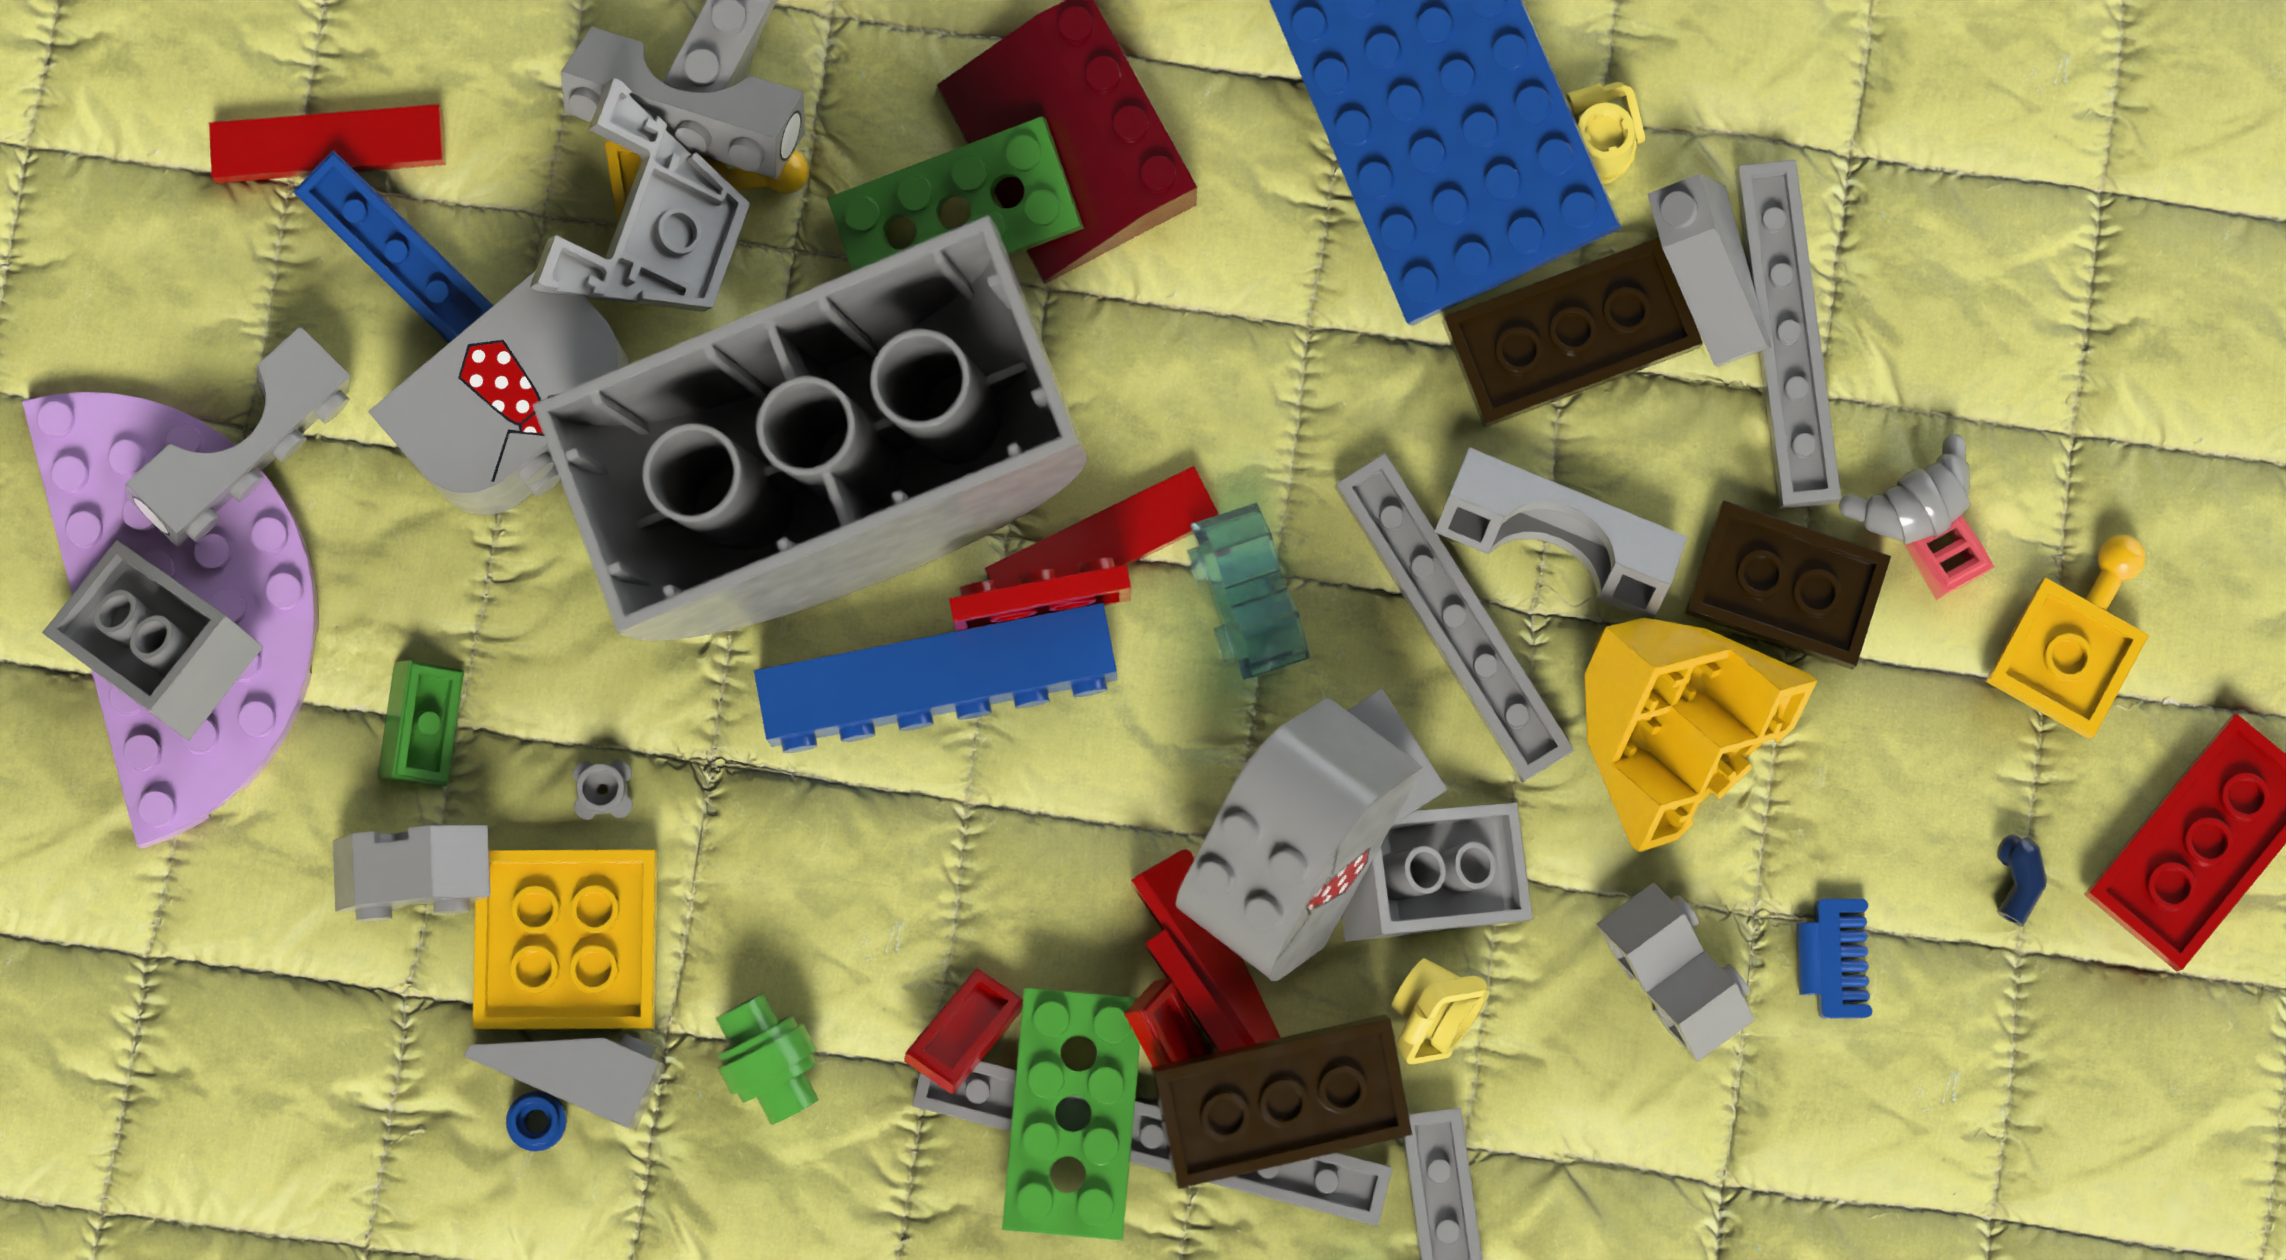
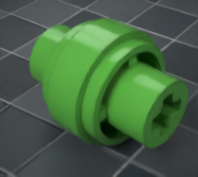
(767, 1059)

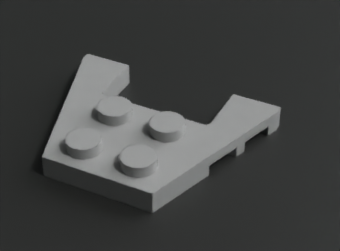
(672, 229)

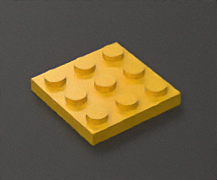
(567, 941)

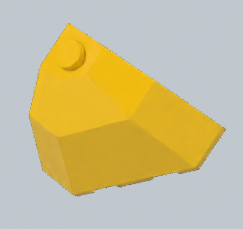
(1679, 717)

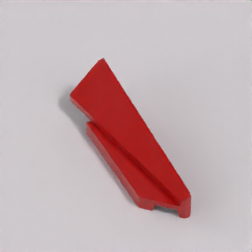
(1202, 968)

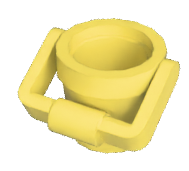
(1608, 128)
(1437, 1008)

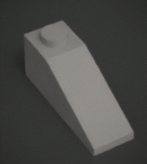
(1710, 266)
(589, 1072)

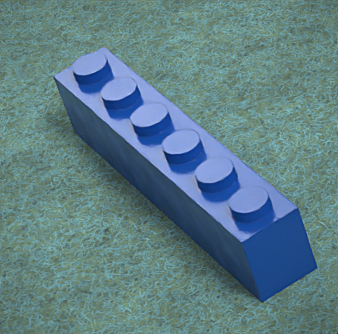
(935, 677)

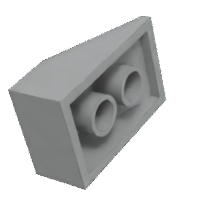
(153, 639)
(1443, 875)

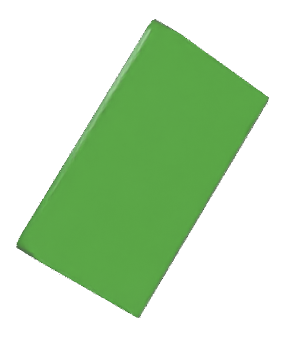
(420, 723)

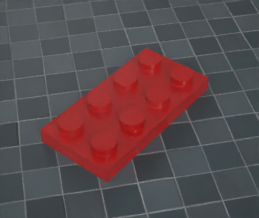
(2199, 845)

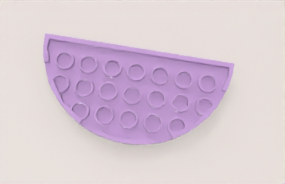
(245, 567)

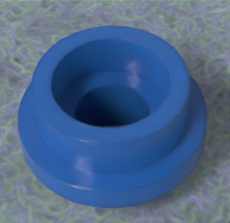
(517, 1121)

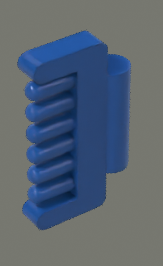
(1821, 962)

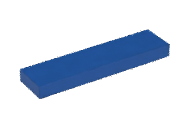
(392, 247)

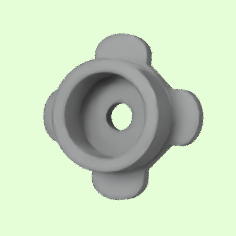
(588, 780)

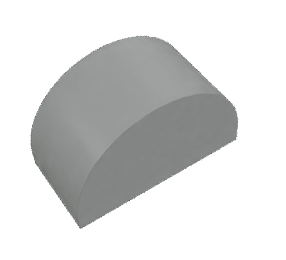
(816, 442)

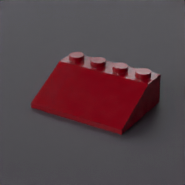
(1100, 119)

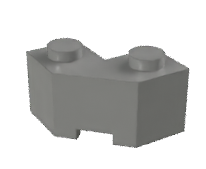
(412, 867)
(1690, 991)

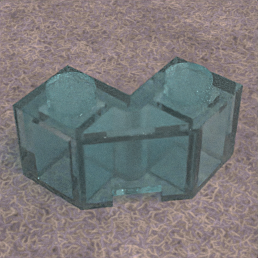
(1248, 591)

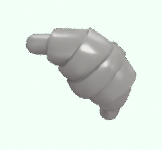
(1921, 502)

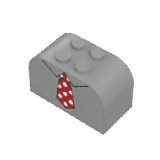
(471, 407)
(1297, 837)

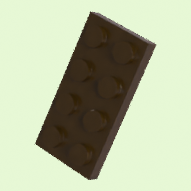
(1571, 332)
(1282, 1101)

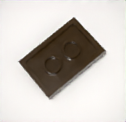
(1788, 584)

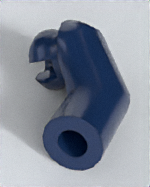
(2028, 876)

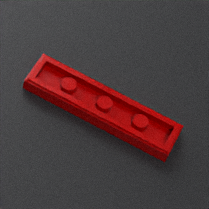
(301, 142)
(1120, 532)

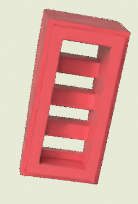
(1929, 565)

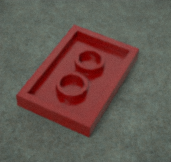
(1041, 594)

